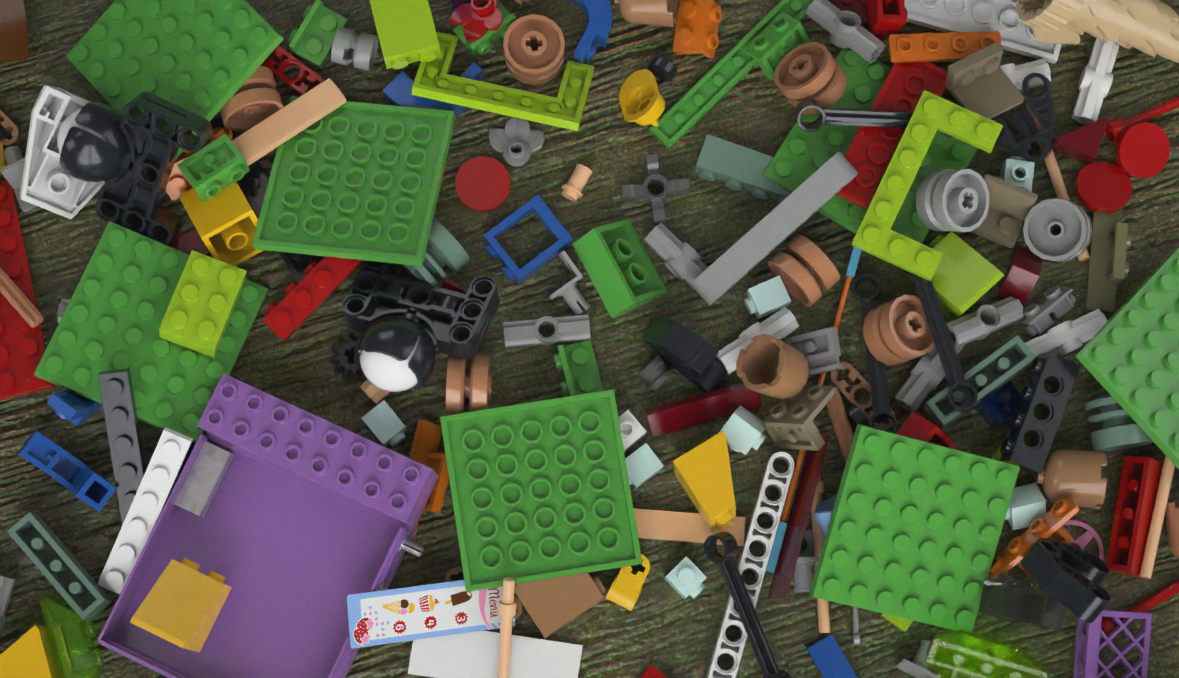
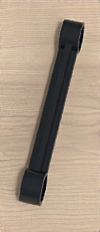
(852, 117)
(942, 341)
(876, 369)
(743, 602)

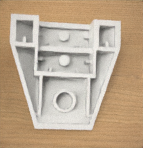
(43, 177)

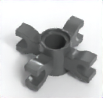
(674, 187)

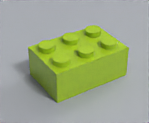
(202, 304)

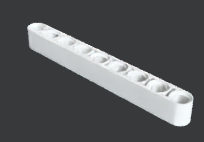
(756, 564)

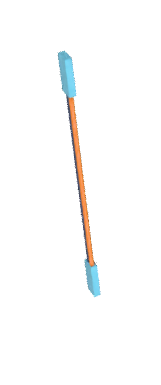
(849, 275)

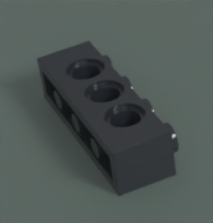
(1062, 376)

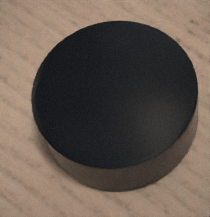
(662, 68)
(856, 416)

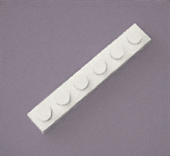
(145, 508)

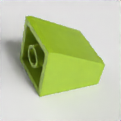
(405, 31)
(960, 275)

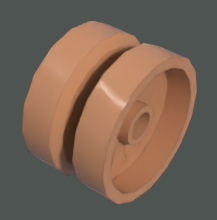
(534, 33)
(810, 74)
(252, 102)
(804, 270)
(898, 331)
(468, 385)

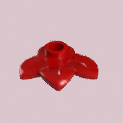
(477, 18)

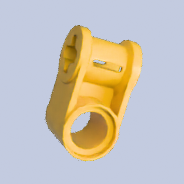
(628, 586)

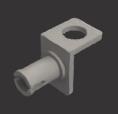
(14, 172)
(569, 290)
(805, 560)
(918, 667)

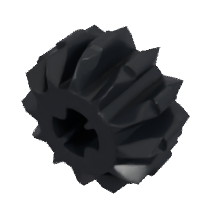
(343, 361)

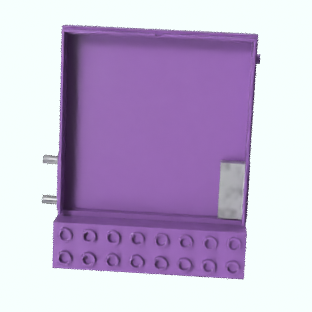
(292, 523)

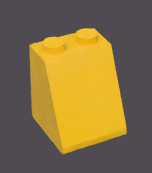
(224, 223)
(708, 481)
(183, 604)
(30, 656)

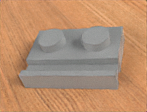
(820, 349)

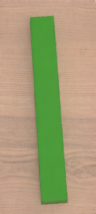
(719, 80)

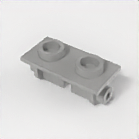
(1055, 300)

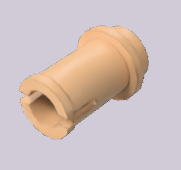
(576, 183)

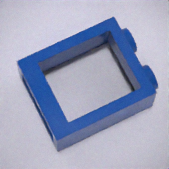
(548, 220)

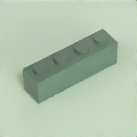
(738, 168)
(985, 377)
(59, 566)

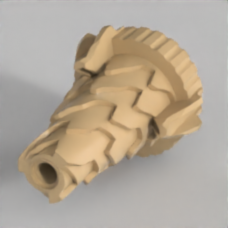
(1129, 23)

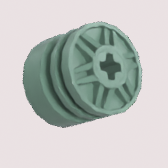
(440, 251)
(1118, 428)

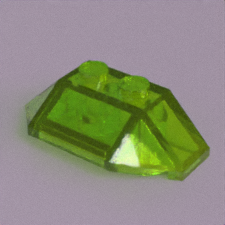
(71, 641)
(977, 656)

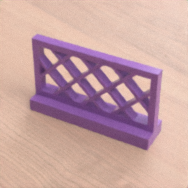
(1089, 644)

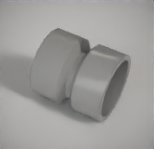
(354, 48)

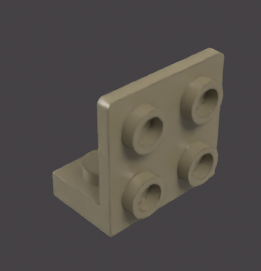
(982, 84)
(1006, 211)
(792, 418)

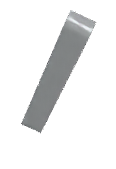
(774, 228)

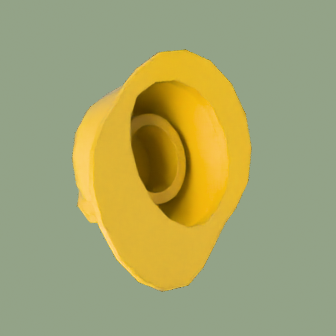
(641, 99)

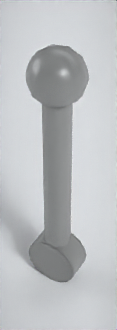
(856, 636)

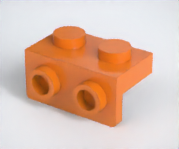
(697, 27)

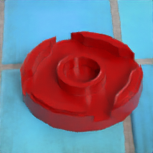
(1142, 149)
(482, 184)
(1103, 187)

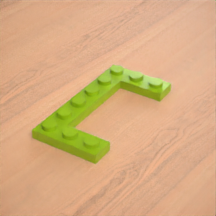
(564, 111)
(875, 229)

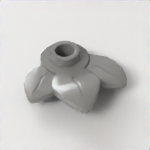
(516, 137)

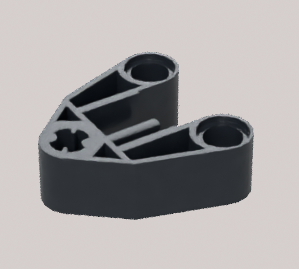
(1044, 111)
(685, 352)
(1069, 576)

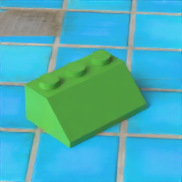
(619, 267)

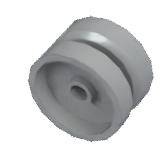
(952, 200)
(1040, 230)

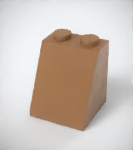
(559, 600)

